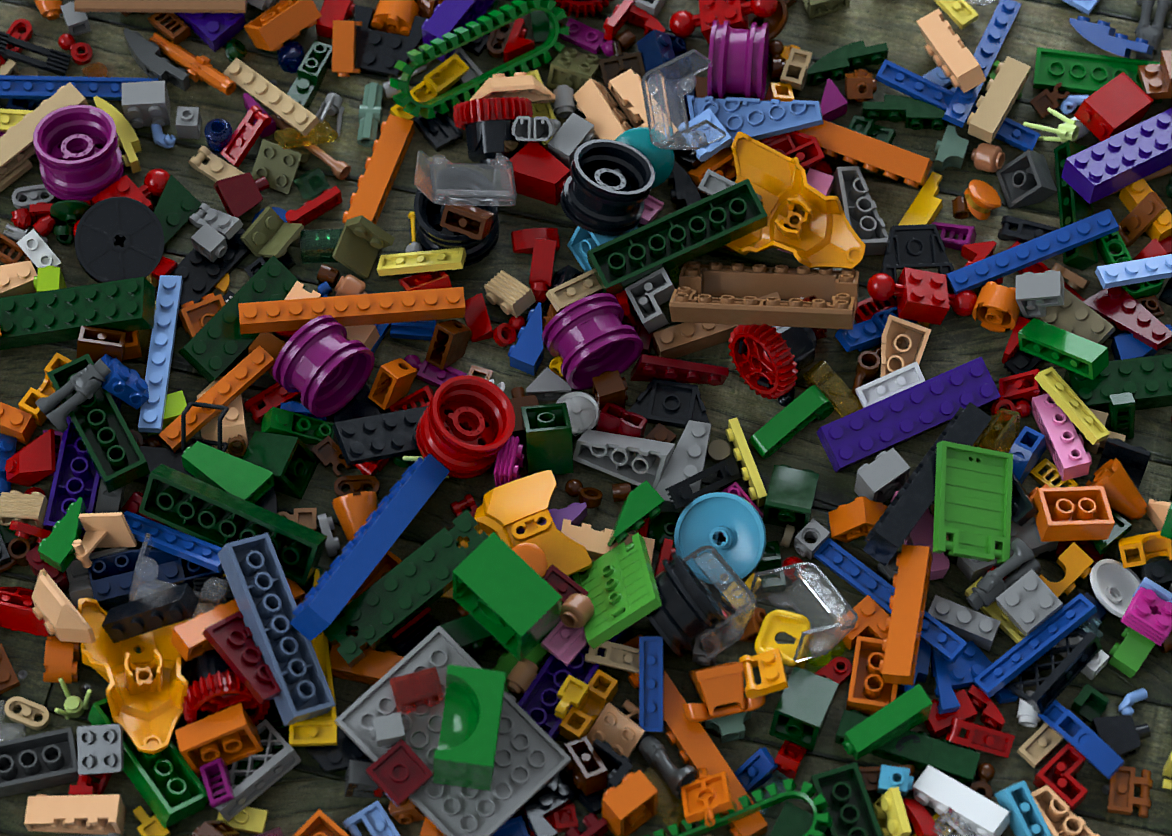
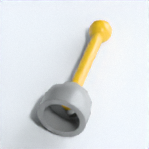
(414, 246)

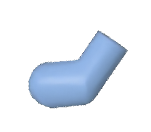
(1072, 102)
(161, 139)
(1131, 698)

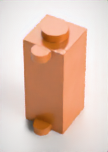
(344, 47)

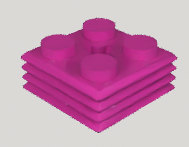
(509, 462)
(1149, 616)

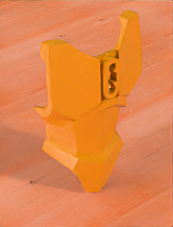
(798, 214)
(523, 506)
(144, 686)

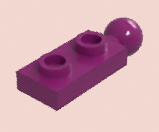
(587, 38)
(431, 374)

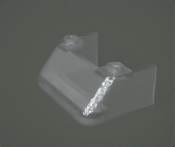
(665, 104)
(466, 182)
(145, 583)
(729, 594)
(810, 595)

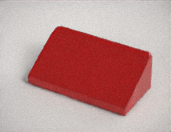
(478, 318)

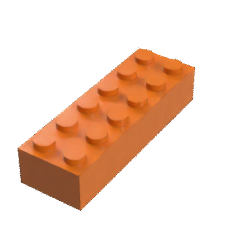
(872, 153)

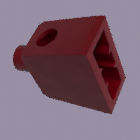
(240, 193)

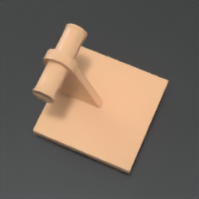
(102, 531)
(618, 728)

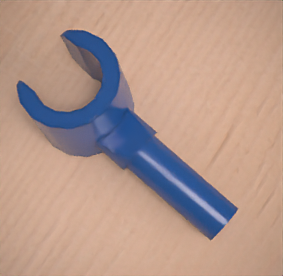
(324, 289)

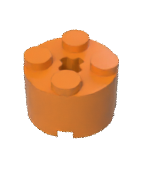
(395, 16)
(996, 307)
(60, 660)

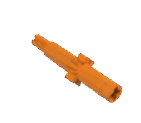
(196, 66)

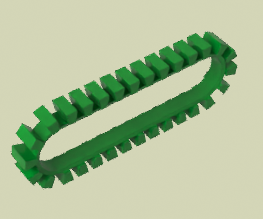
(461, 37)
(807, 791)

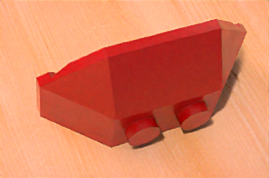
(797, 145)
(17, 611)

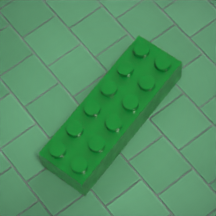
(160, 778)

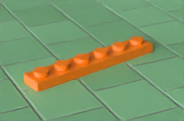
(221, 393)

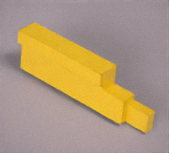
(925, 205)

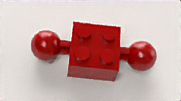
(736, 11)
(153, 185)
(921, 295)

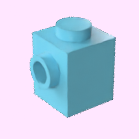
(894, 777)

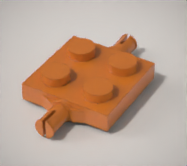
(706, 797)

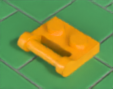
(771, 672)

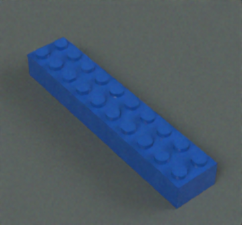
(368, 546)

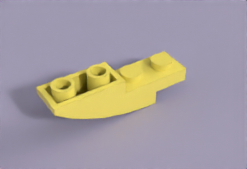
(126, 135)

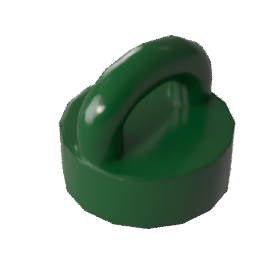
(235, 49)
(64, 229)

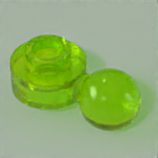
(823, 660)

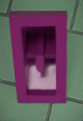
(833, 102)

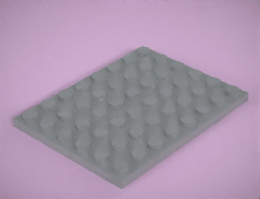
(523, 758)

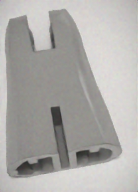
(534, 129)

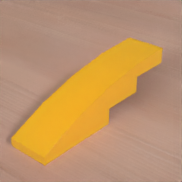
(434, 84)

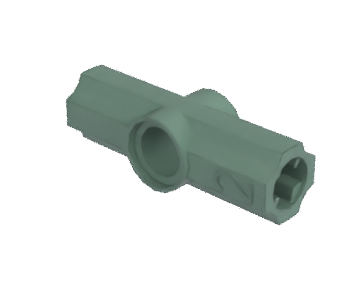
(370, 114)

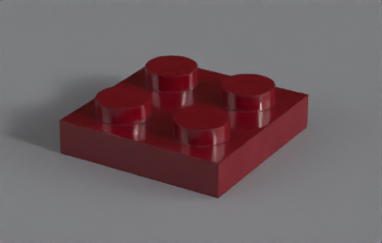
(399, 773)

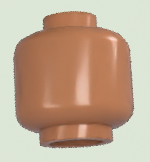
(988, 157)
(350, 286)
(576, 611)

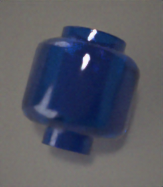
(290, 56)
(218, 133)

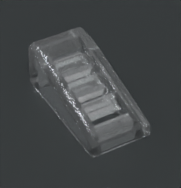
(954, 821)

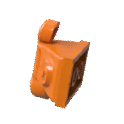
(720, 687)

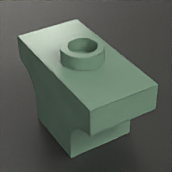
(950, 150)
(730, 726)

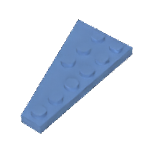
(758, 117)

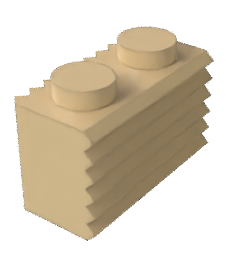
(509, 294)
(23, 508)

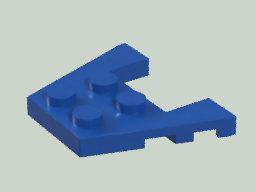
(961, 675)

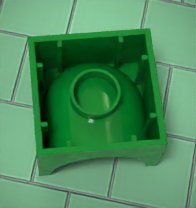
(506, 596)
(469, 727)

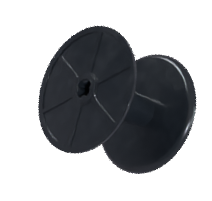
(124, 220)

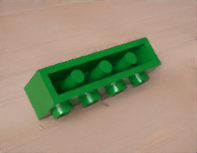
(1063, 348)

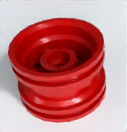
(472, 431)

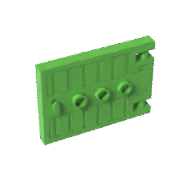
(972, 502)
(620, 590)

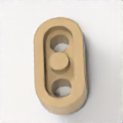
(28, 714)

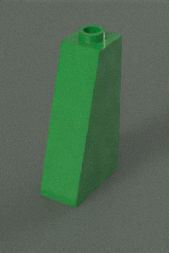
(227, 472)
(888, 723)

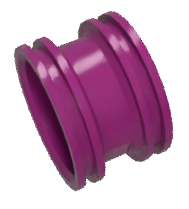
(738, 61)
(78, 152)
(591, 339)
(323, 366)

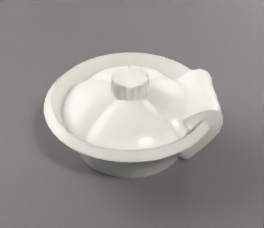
(582, 410)

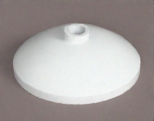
(1113, 585)

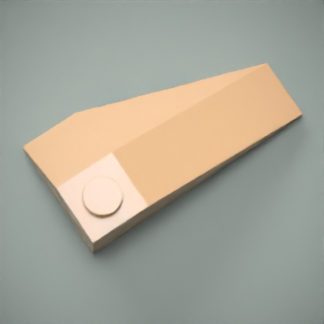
(901, 344)

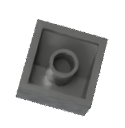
(1026, 180)

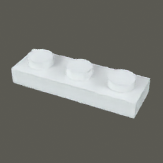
(890, 384)

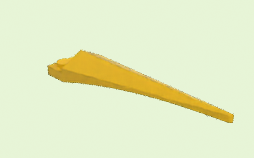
(320, 729)

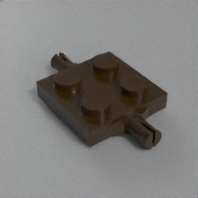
(620, 63)

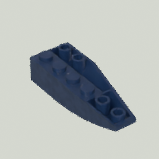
(660, 48)
(113, 574)

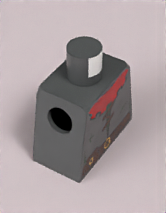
(359, 783)

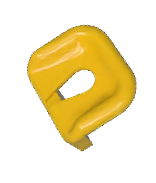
(777, 622)

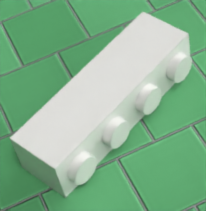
(978, 812)

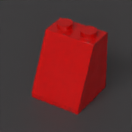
(1114, 107)
(539, 173)

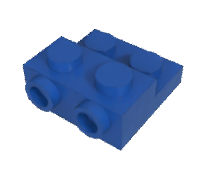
(125, 383)

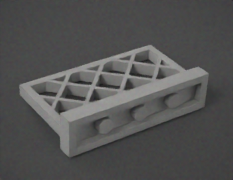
(258, 780)

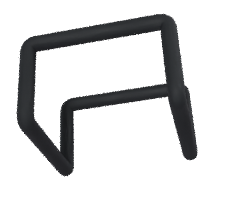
(219, 443)

